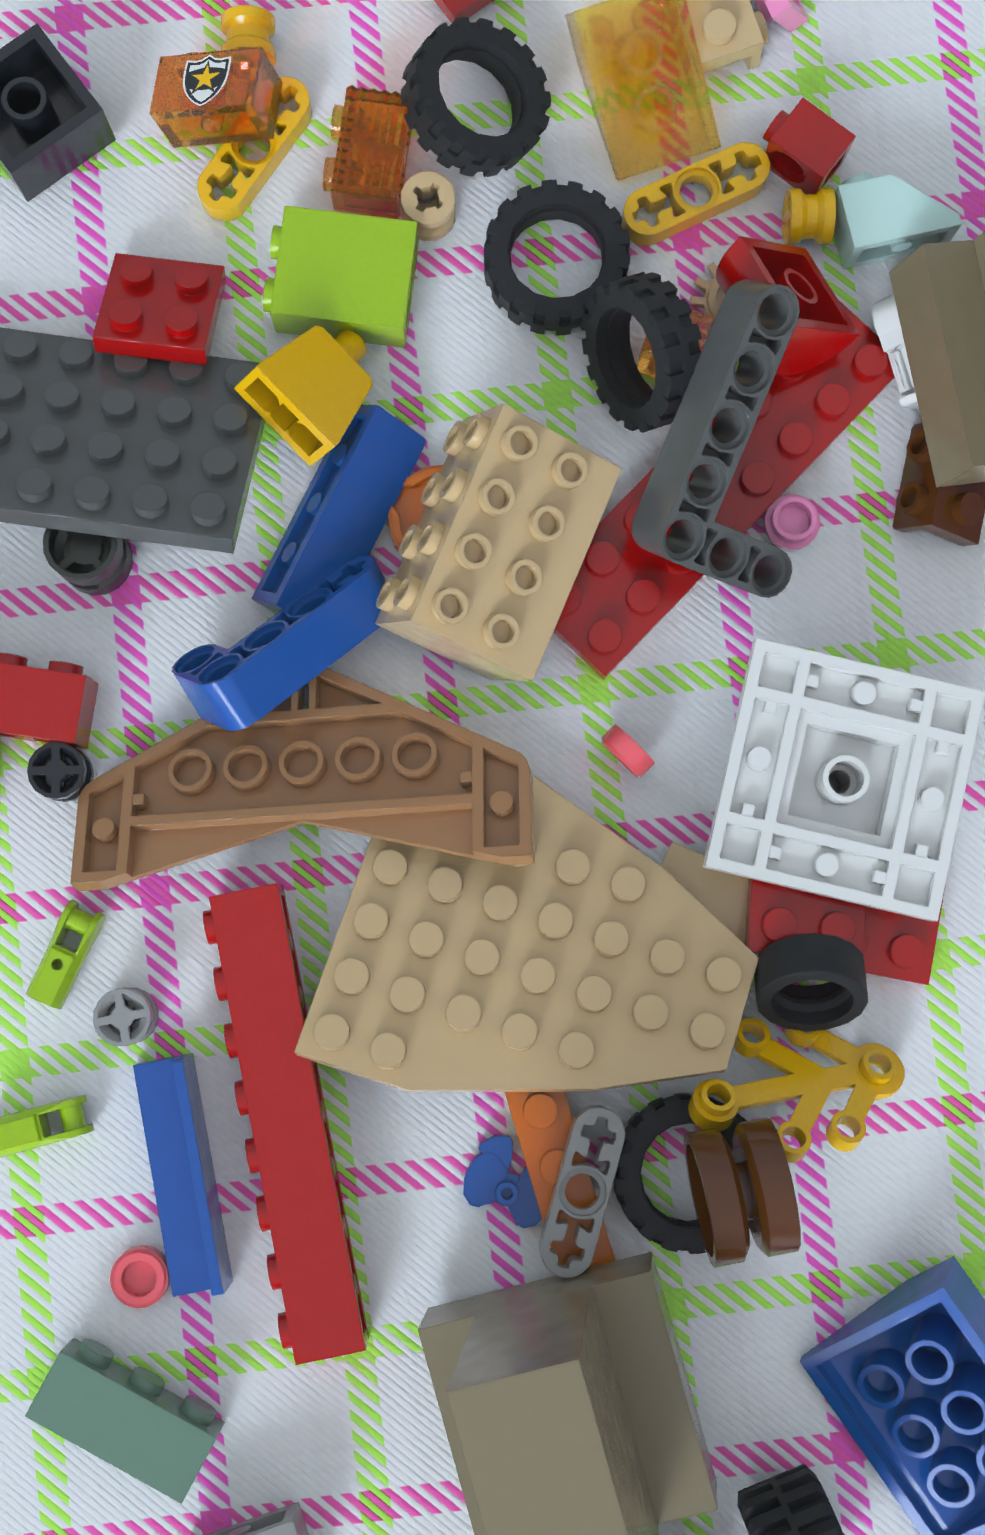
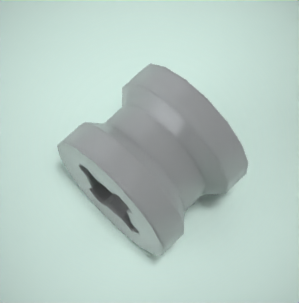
(114, 1018)

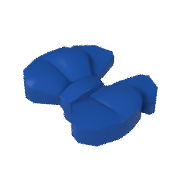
(491, 1181)

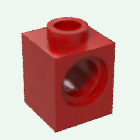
(806, 146)

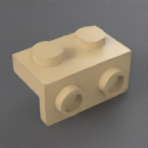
(728, 32)

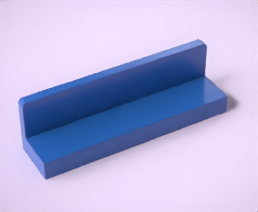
(342, 505)
(183, 1175)

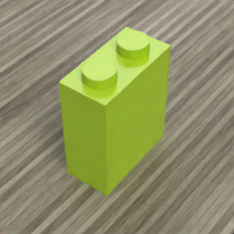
(342, 274)

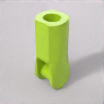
(61, 963)
(32, 1130)

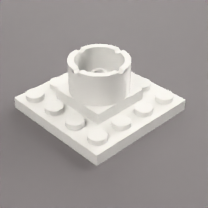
(902, 770)

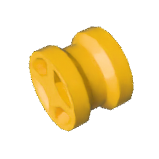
(249, 28)
(808, 216)

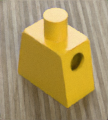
(310, 390)

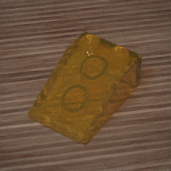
(644, 82)

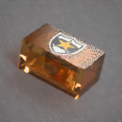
(216, 97)

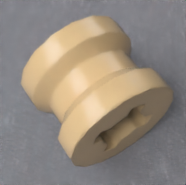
(434, 217)

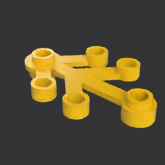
(804, 1082)

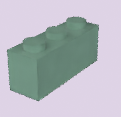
(126, 1417)

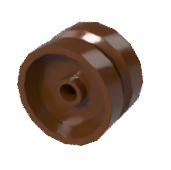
(742, 1192)

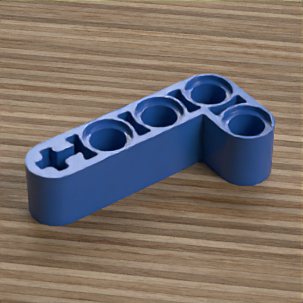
(286, 651)

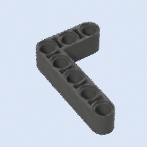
(716, 451)

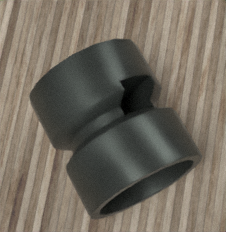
(88, 561)

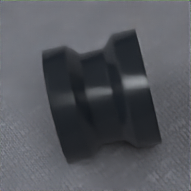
(48, 771)

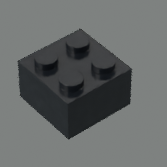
(45, 115)

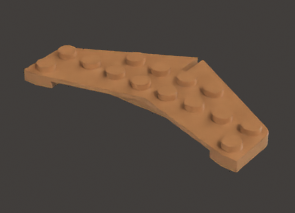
(341, 765)

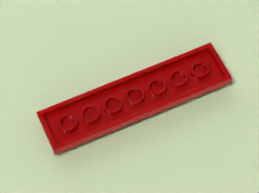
(629, 590)

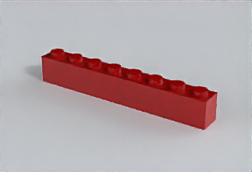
(288, 1125)

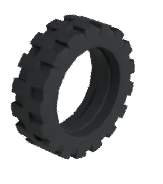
(508, 63)
(545, 204)
(611, 357)
(640, 1132)

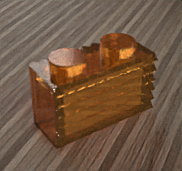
(369, 154)

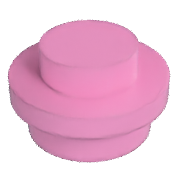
(792, 522)

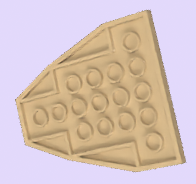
(527, 973)

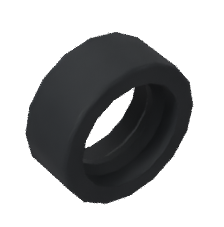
(805, 959)

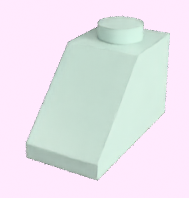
(887, 219)

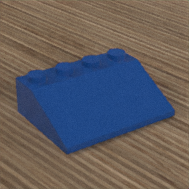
(914, 1395)

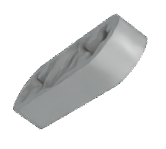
(556, 1229)

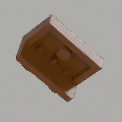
(946, 511)

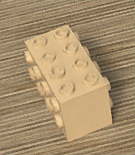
(497, 544)

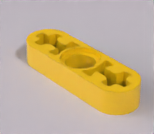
(220, 171)
(736, 192)

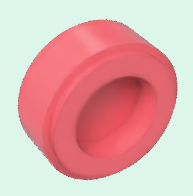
(627, 751)
(140, 1276)

